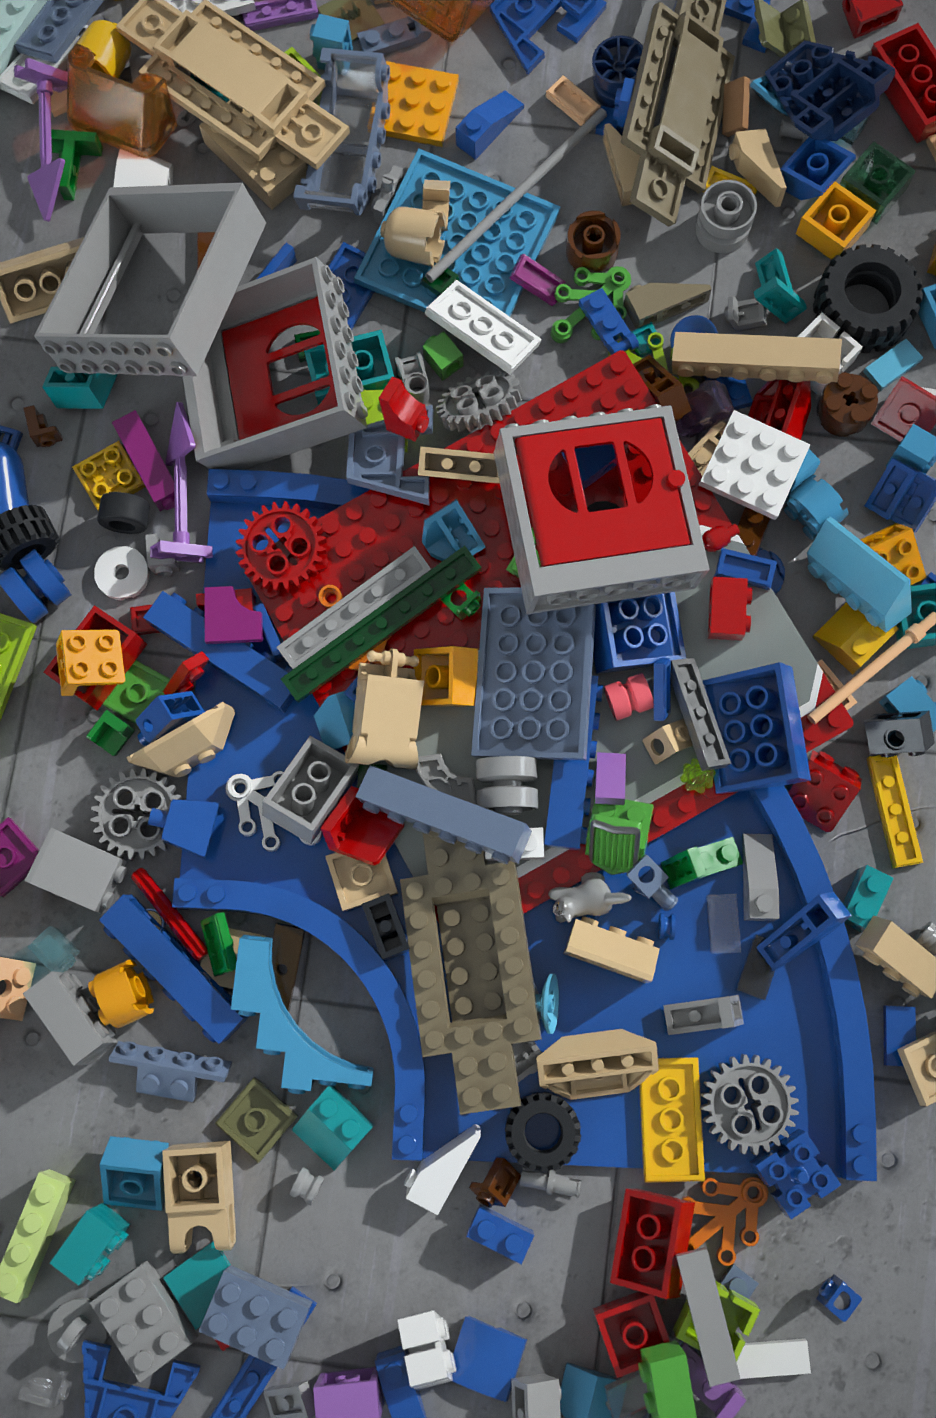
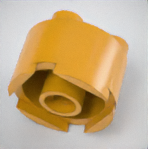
(121, 994)

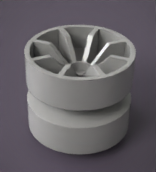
(725, 216)
(506, 775)

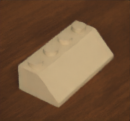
(33, 279)

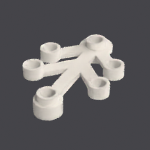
(250, 794)

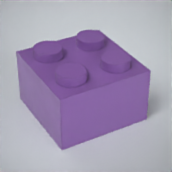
(349, 1394)

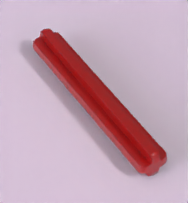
(169, 914)

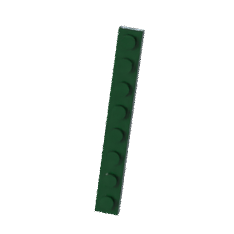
(381, 624)

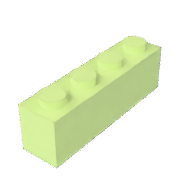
(33, 1234)

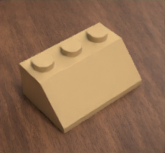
(612, 950)

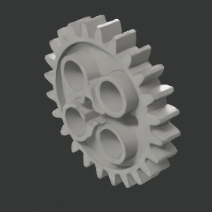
(497, 393)
(133, 839)
(725, 1114)

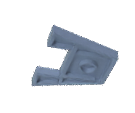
(378, 462)

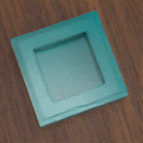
(642, 336)

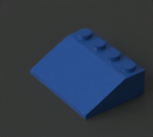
(637, 633)
(759, 728)

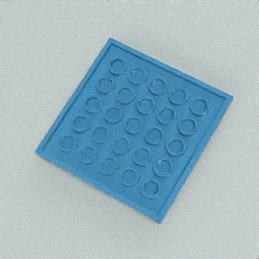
(487, 262)

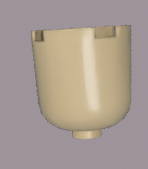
(414, 234)

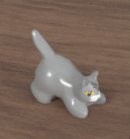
(589, 898)

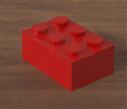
(131, 648)
(647, 1243)

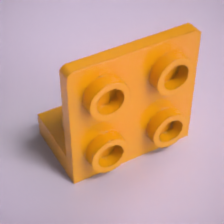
(900, 549)
(89, 659)

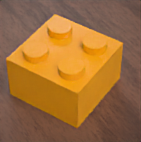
(835, 221)

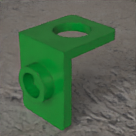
(469, 607)

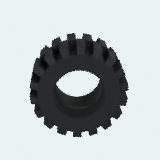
(23, 531)
(569, 1137)

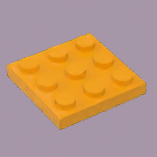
(419, 103)

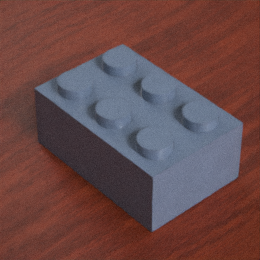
(255, 1316)

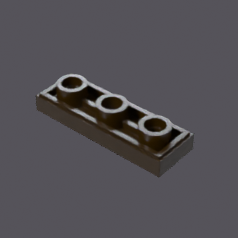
(287, 951)

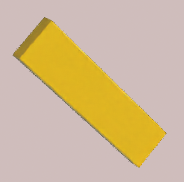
(894, 811)

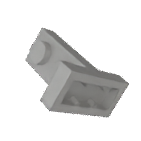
(703, 1015)

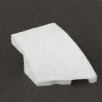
(140, 171)

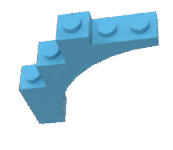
(277, 1032)

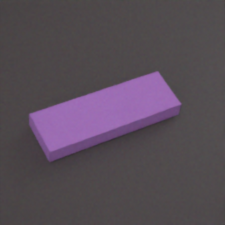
(279, 12)

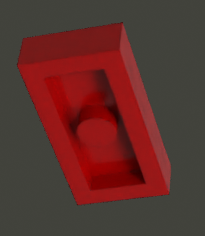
(186, 674)

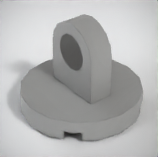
(71, 1326)

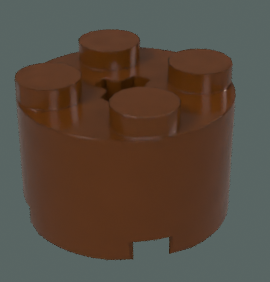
(593, 242)
(847, 405)

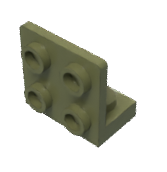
(786, 29)

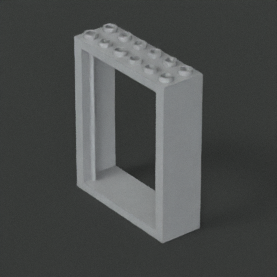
(104, 256)

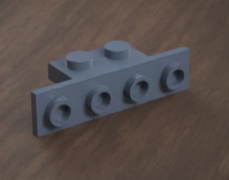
(167, 1071)

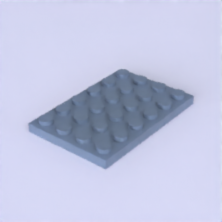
(532, 679)

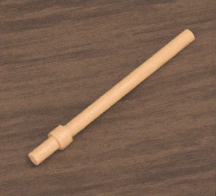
(912, 635)

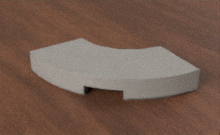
(437, 776)

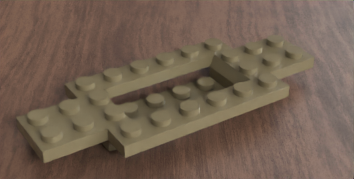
(684, 142)
(484, 970)

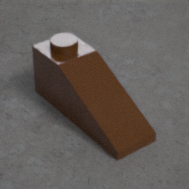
(663, 386)

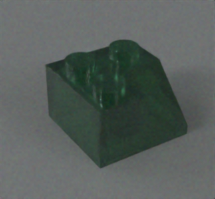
(878, 179)

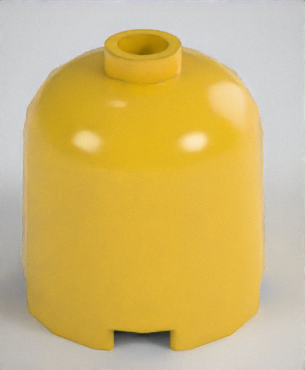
(108, 46)

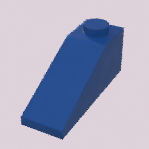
(486, 123)
(804, 930)
(393, 1376)

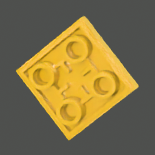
(108, 472)

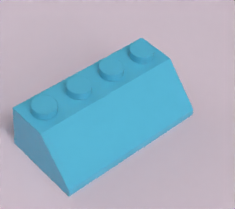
(860, 576)

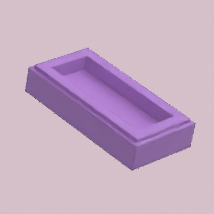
(610, 778)

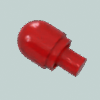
(719, 537)

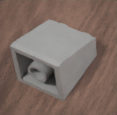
(77, 871)

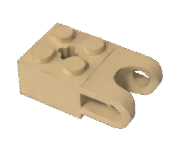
(196, 1201)

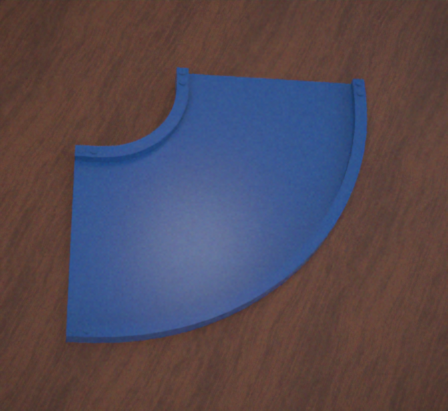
(807, 1024)

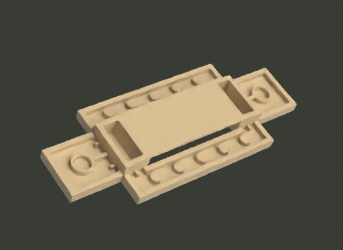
(243, 70)

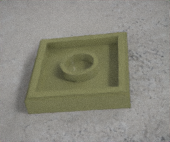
(256, 1119)

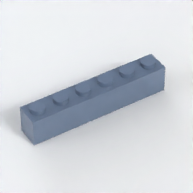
(443, 814)

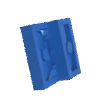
(903, 495)
(487, 1358)

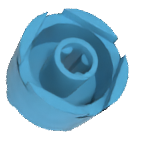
(813, 504)

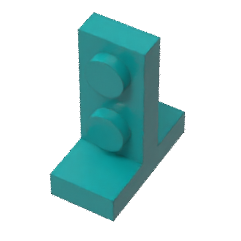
(776, 288)

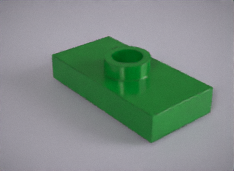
(219, 944)

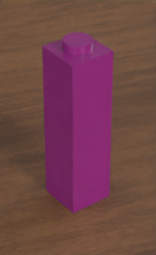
(146, 459)

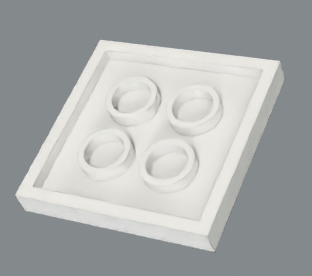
(754, 465)

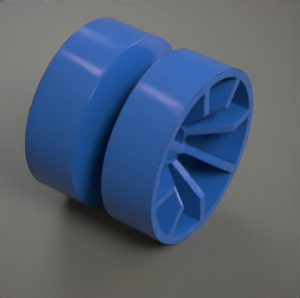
(40, 581)

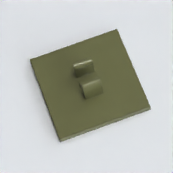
(360, 14)

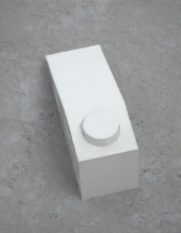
(439, 1171)

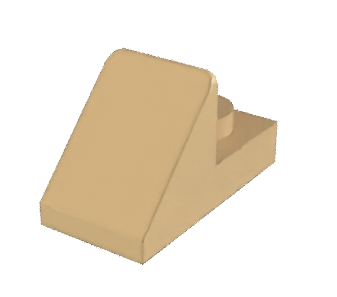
(436, 197)

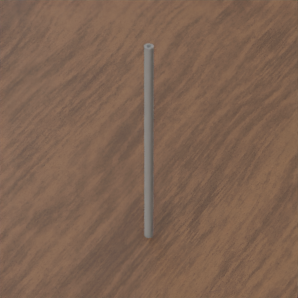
(515, 195)

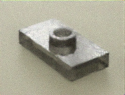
(756, 973)

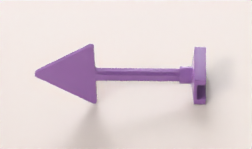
(45, 180)
(180, 444)

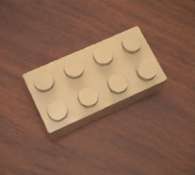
(271, 177)

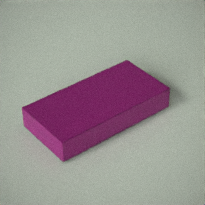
(536, 279)

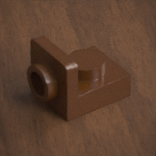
(39, 430)
(497, 1184)

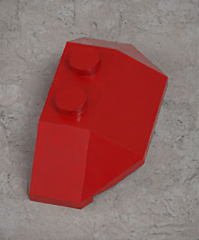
(783, 406)

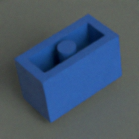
(500, 1234)

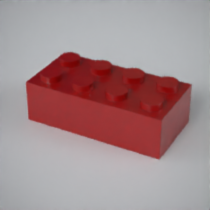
(914, 81)

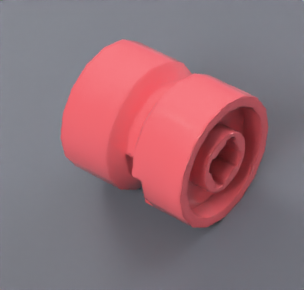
(629, 696)

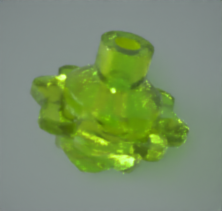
(695, 778)

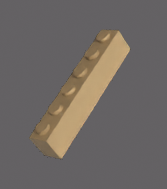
(756, 357)

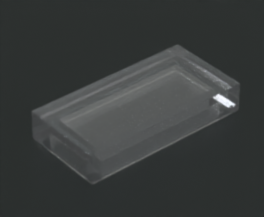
(723, 923)

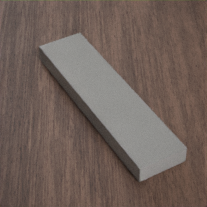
(708, 1317)

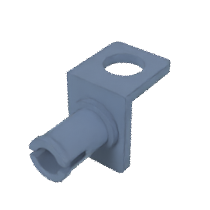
(652, 883)

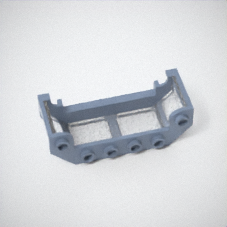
(359, 98)

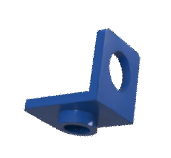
(829, 1293)

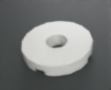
(115, 559)

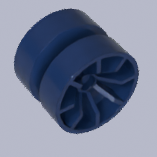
(611, 63)

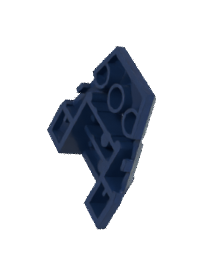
(828, 90)

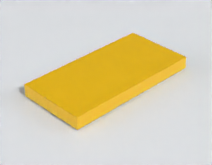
(672, 1122)

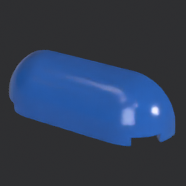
(12, 479)

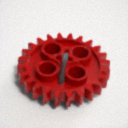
(261, 562)

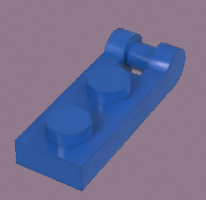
(607, 322)

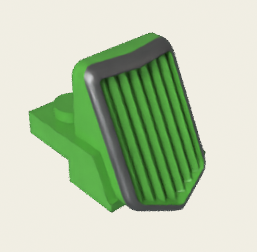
(618, 835)

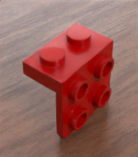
(828, 792)
(359, 832)

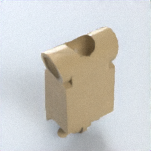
(386, 711)

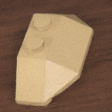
(188, 744)
(597, 1064)

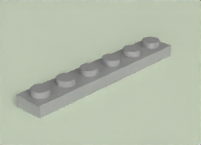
(354, 607)

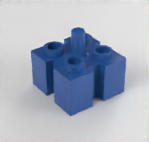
(795, 1173)

